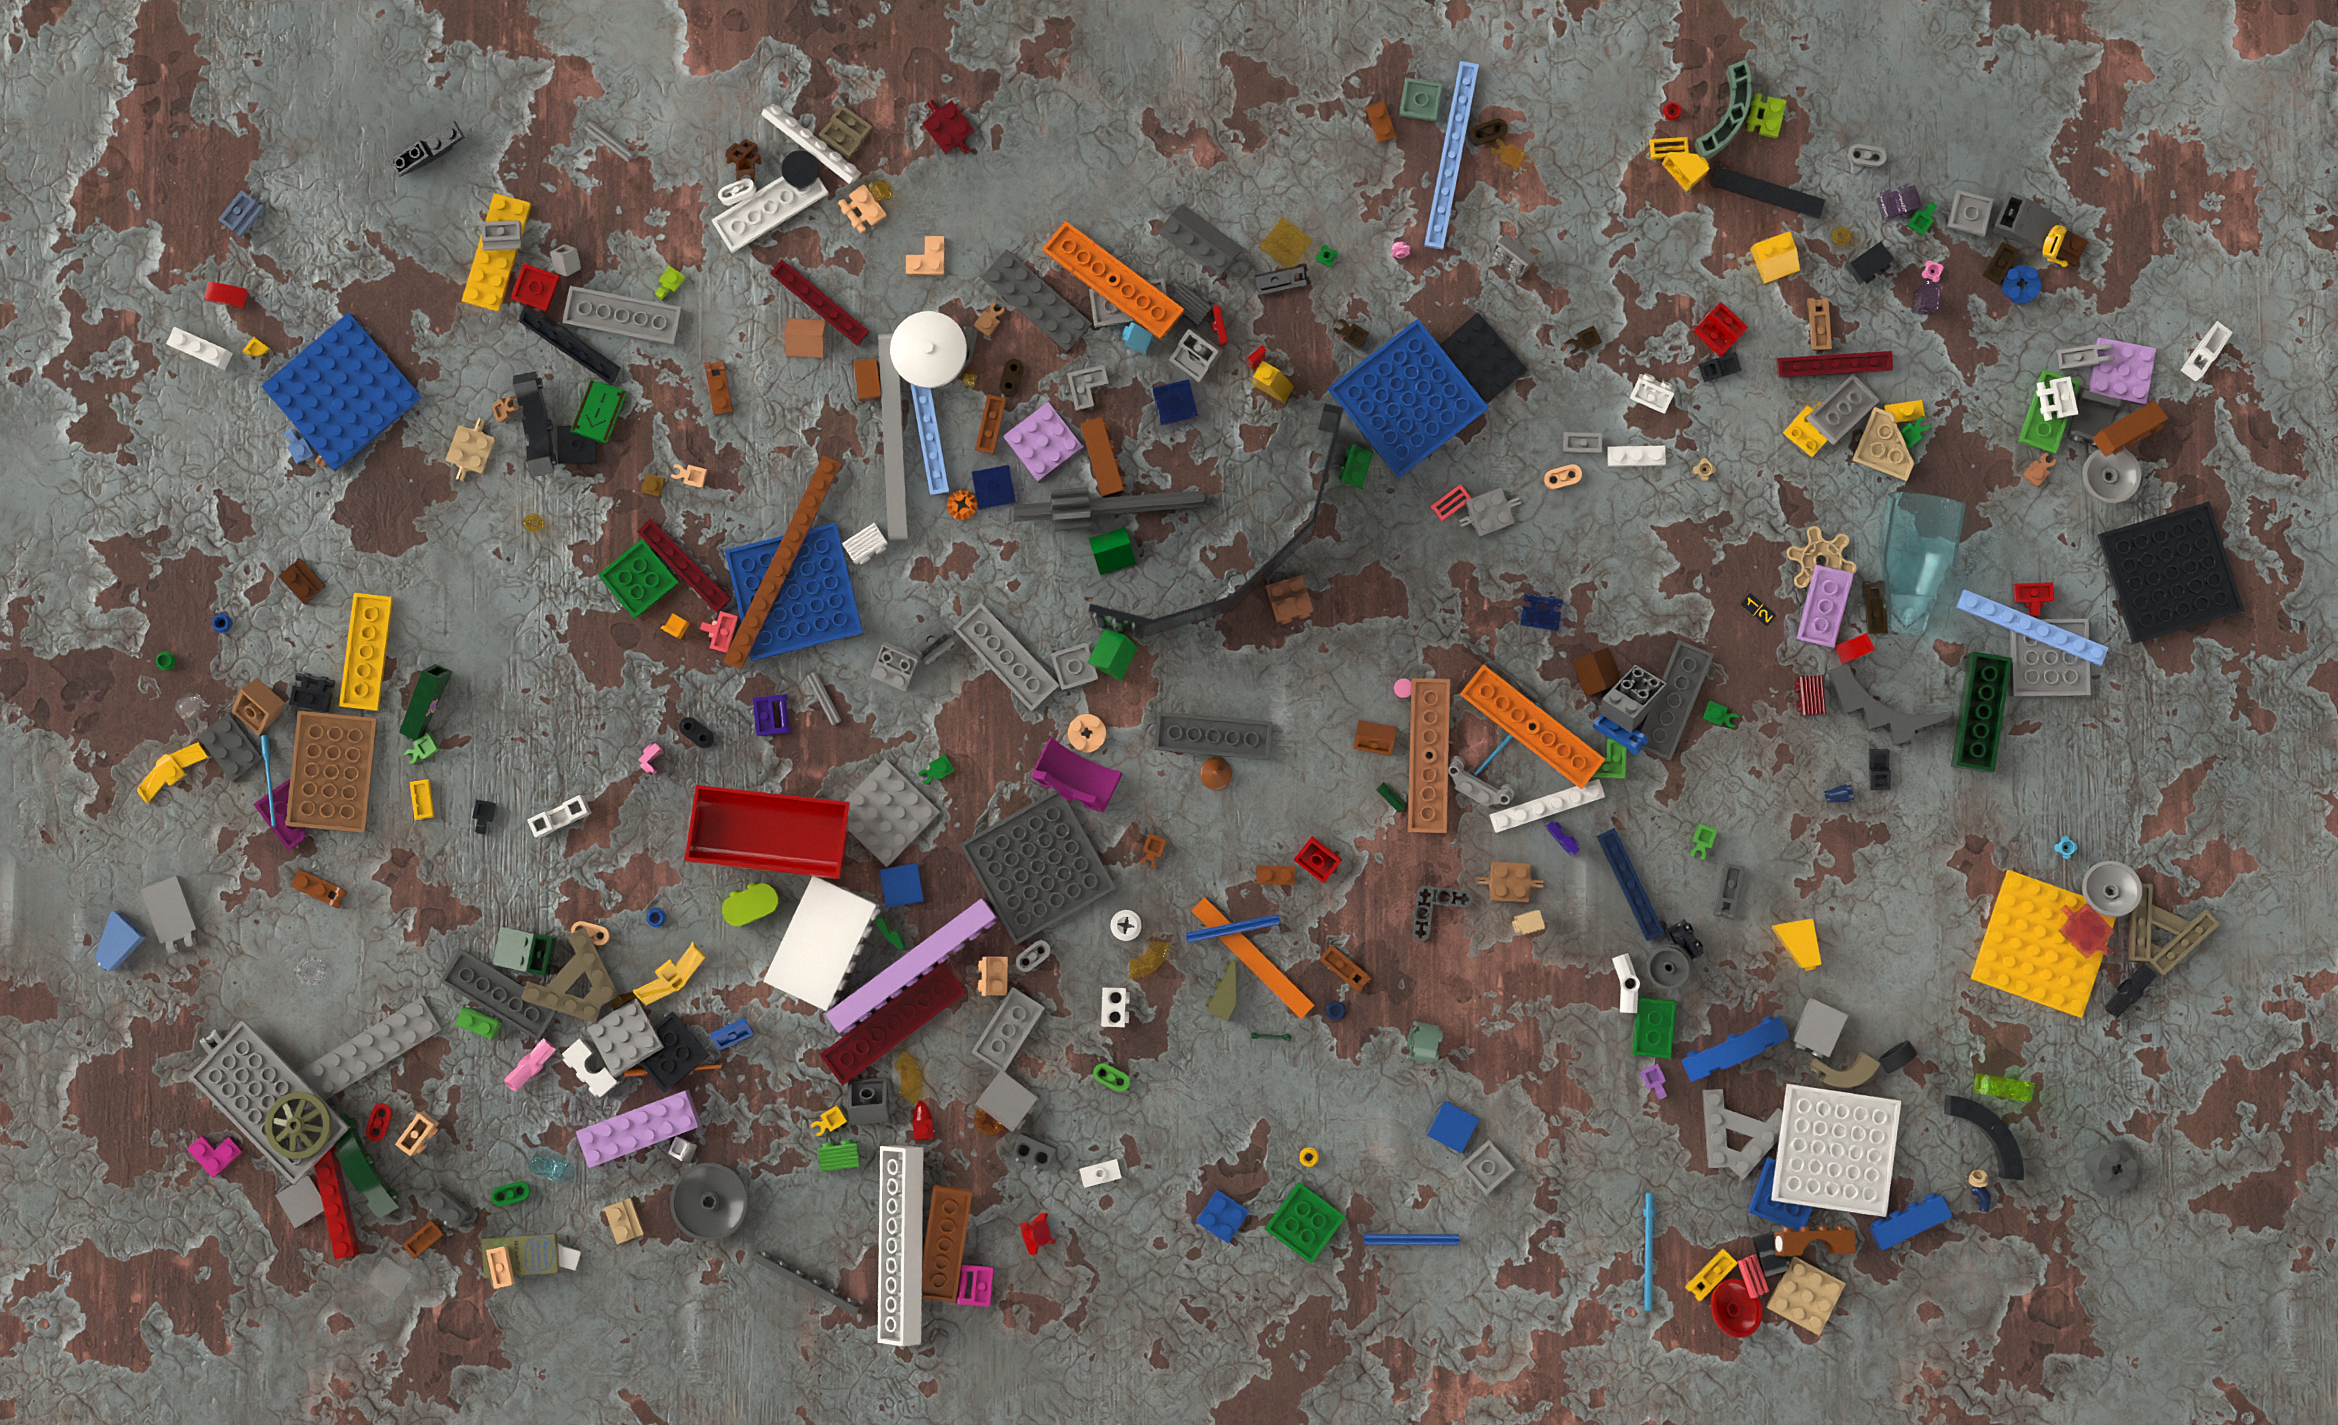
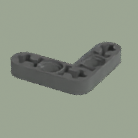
(1434, 899)

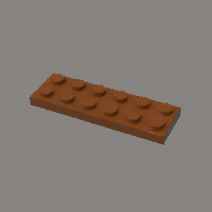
(945, 1242)

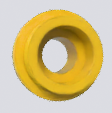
(1309, 1163)

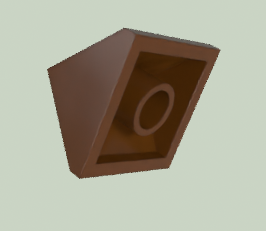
(1596, 672)

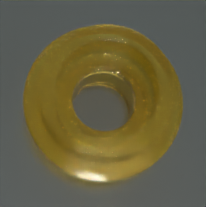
(1843, 230)
(969, 379)
(526, 522)

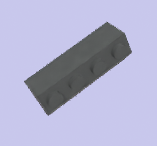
(1200, 240)

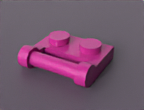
(980, 1285)

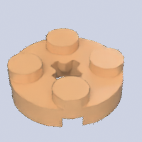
(1093, 724)

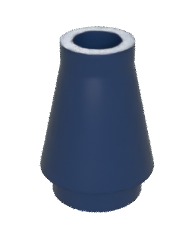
(1839, 794)

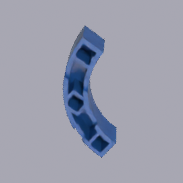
(1735, 1048)

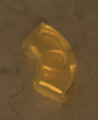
(1149, 961)
(910, 1077)

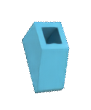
(1137, 338)

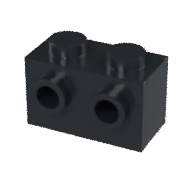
(1869, 263)

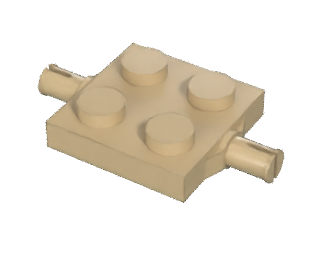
(470, 449)

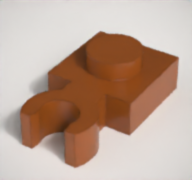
(1153, 847)

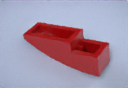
(1854, 648)

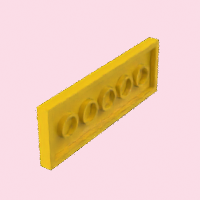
(493, 268)
(366, 651)

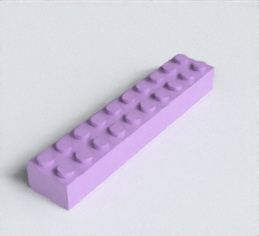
(910, 966)

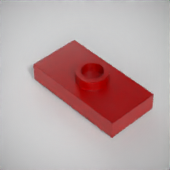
(1218, 325)

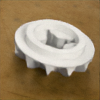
(1120, 917)

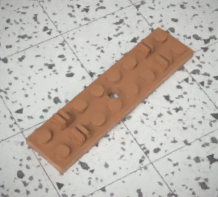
(1428, 776)

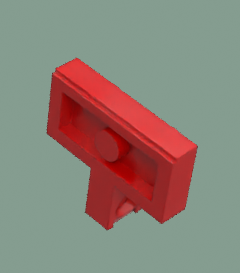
(2033, 595)

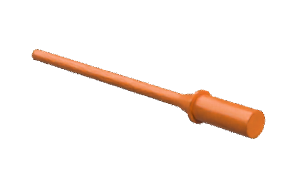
(640, 1071)

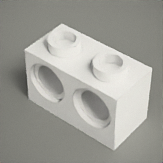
(1109, 1007)

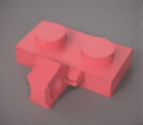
(721, 631)

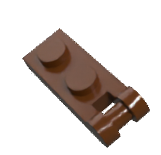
(718, 388)
(318, 888)
(1344, 968)

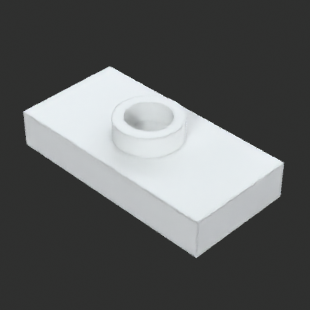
(1100, 1173)

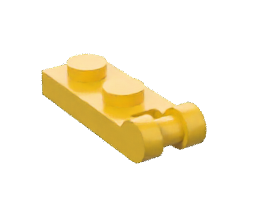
(1711, 1274)

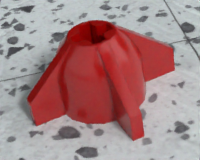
(1036, 1233)

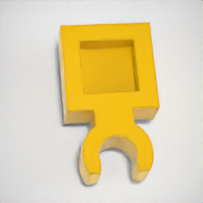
(832, 1119)

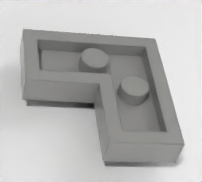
(1082, 382)

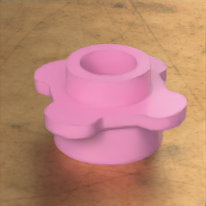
(1400, 250)
(1938, 268)

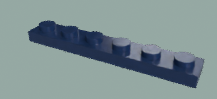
(1630, 884)

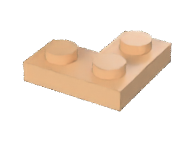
(932, 262)

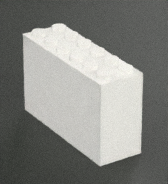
(822, 943)

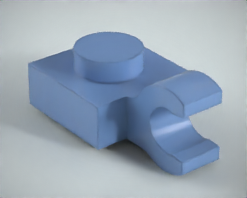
(300, 448)

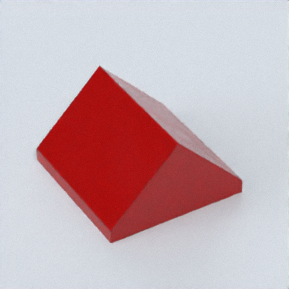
(1317, 859)

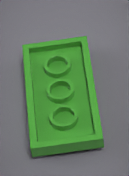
(2037, 431)

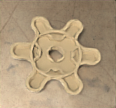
(1819, 547)

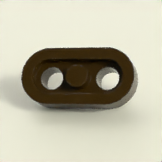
(1488, 131)
(1011, 377)

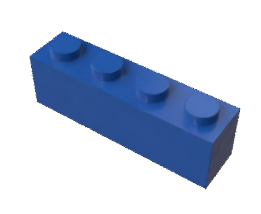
(1910, 1221)

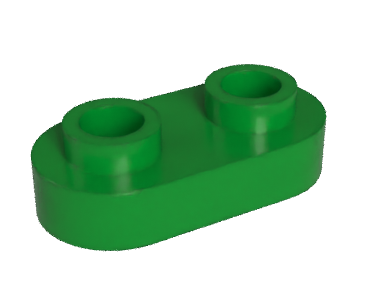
(511, 1193)

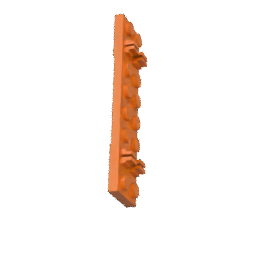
(1129, 291)
(1549, 739)

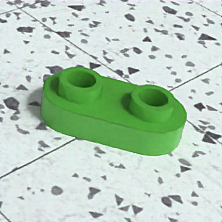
(1110, 1079)

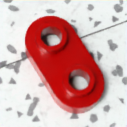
(378, 1121)

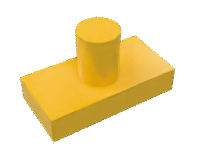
(1906, 411)

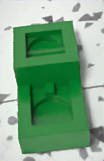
(894, 937)

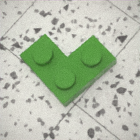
(1614, 763)

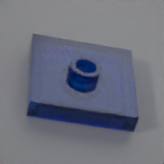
(1174, 402)
(993, 487)

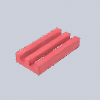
(1438, 512)
(1755, 1275)

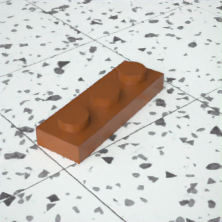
(990, 424)

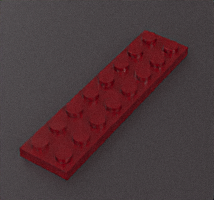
(893, 1023)

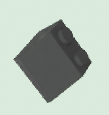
(868, 1101)

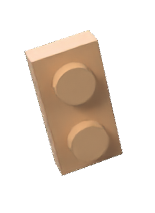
(500, 1267)

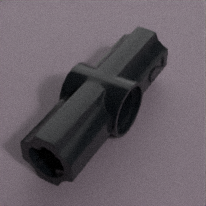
(2130, 991)

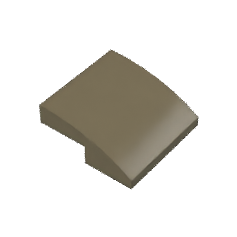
(845, 132)

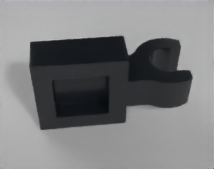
(483, 812)

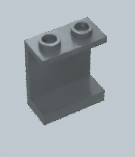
(2093, 415)

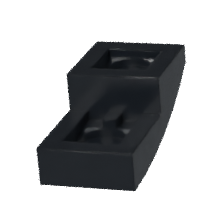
(1720, 367)
(1879, 769)

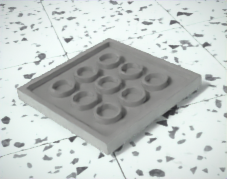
(2046, 670)
(888, 813)

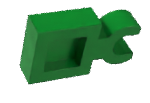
(1911, 433)
(1717, 713)
(939, 767)

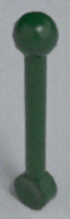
(1286, 1037)

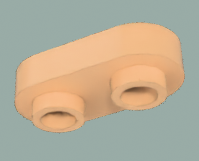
(1562, 477)
(593, 931)

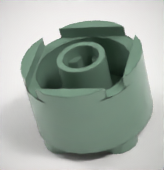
(1424, 1042)

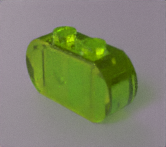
(2003, 1087)

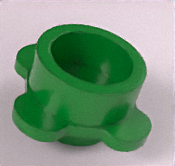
(1326, 261)

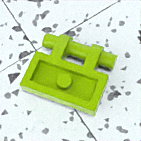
(1771, 117)

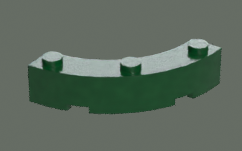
(362, 1171)

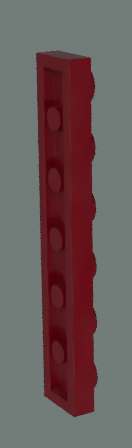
(819, 302)
(1834, 364)
(683, 565)

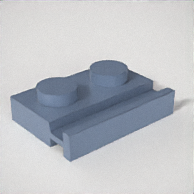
(241, 213)

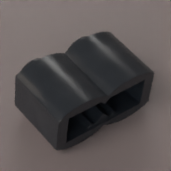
(1768, 1261)

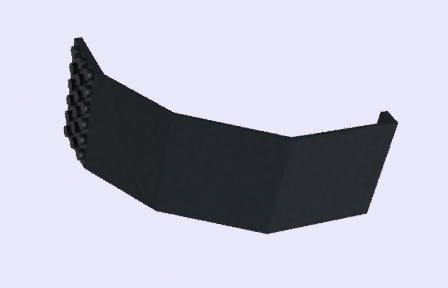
(1144, 626)

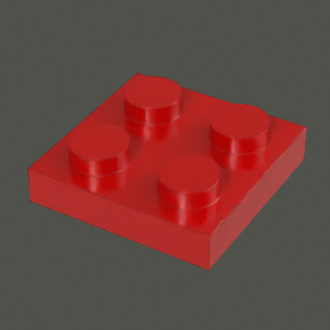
(535, 287)

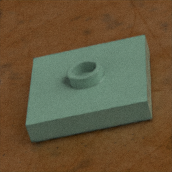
(1420, 99)

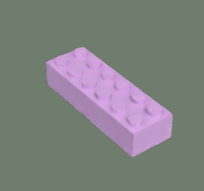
(638, 1128)

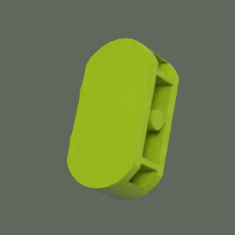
(750, 904)

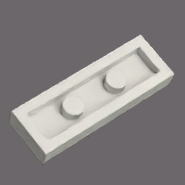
(1636, 456)

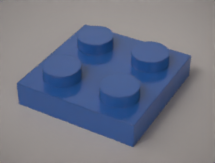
(1222, 1216)

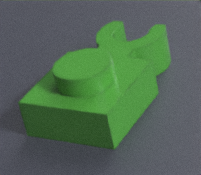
(424, 748)
(1703, 838)

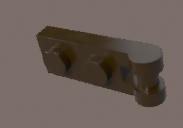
(1875, 608)

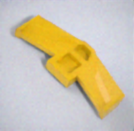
(170, 770)
(671, 976)

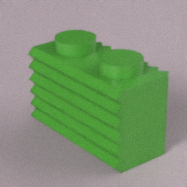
(478, 1023)
(839, 1156)

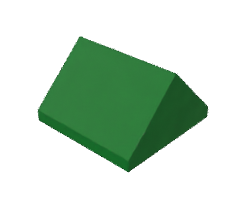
(1112, 551)
(1113, 654)

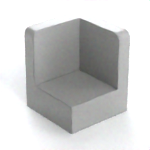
(565, 260)

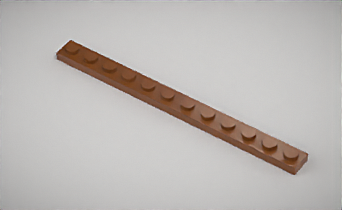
(782, 562)

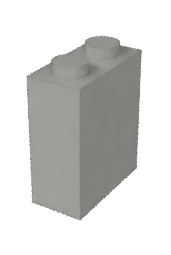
(1818, 1028)
(1007, 1101)

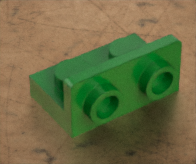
(1356, 467)

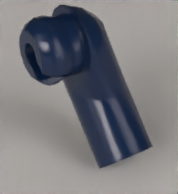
(1984, 1197)

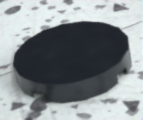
(800, 169)

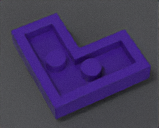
(1568, 843)

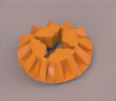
(964, 513)

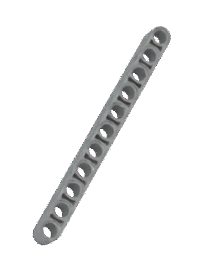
(893, 443)

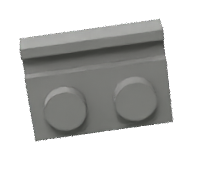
(501, 235)

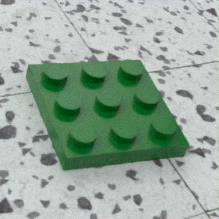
(638, 578)
(1304, 1222)

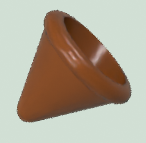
(1215, 773)

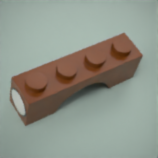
(1793, 1242)

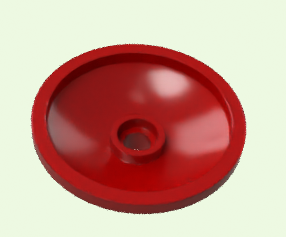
(1744, 1312)

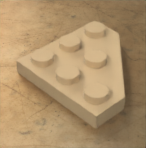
(1884, 446)

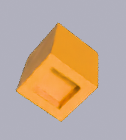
(676, 626)

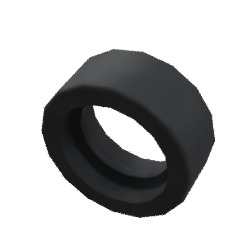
(1898, 1056)

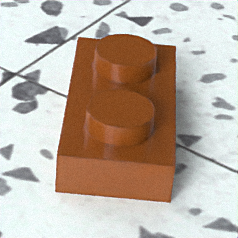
(1380, 122)
(1275, 875)

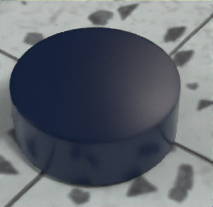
(1335, 1010)

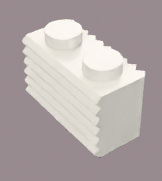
(865, 544)

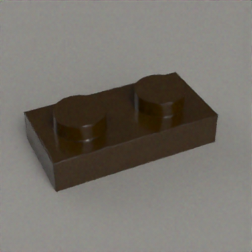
(2000, 263)

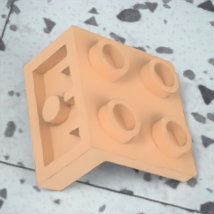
(994, 976)

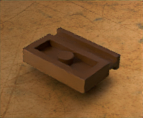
(2070, 248)
(302, 581)

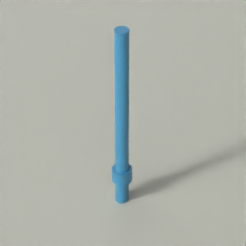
(1648, 1213)

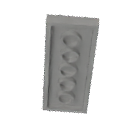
(622, 315)
(1006, 656)

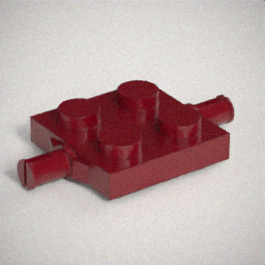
(948, 127)

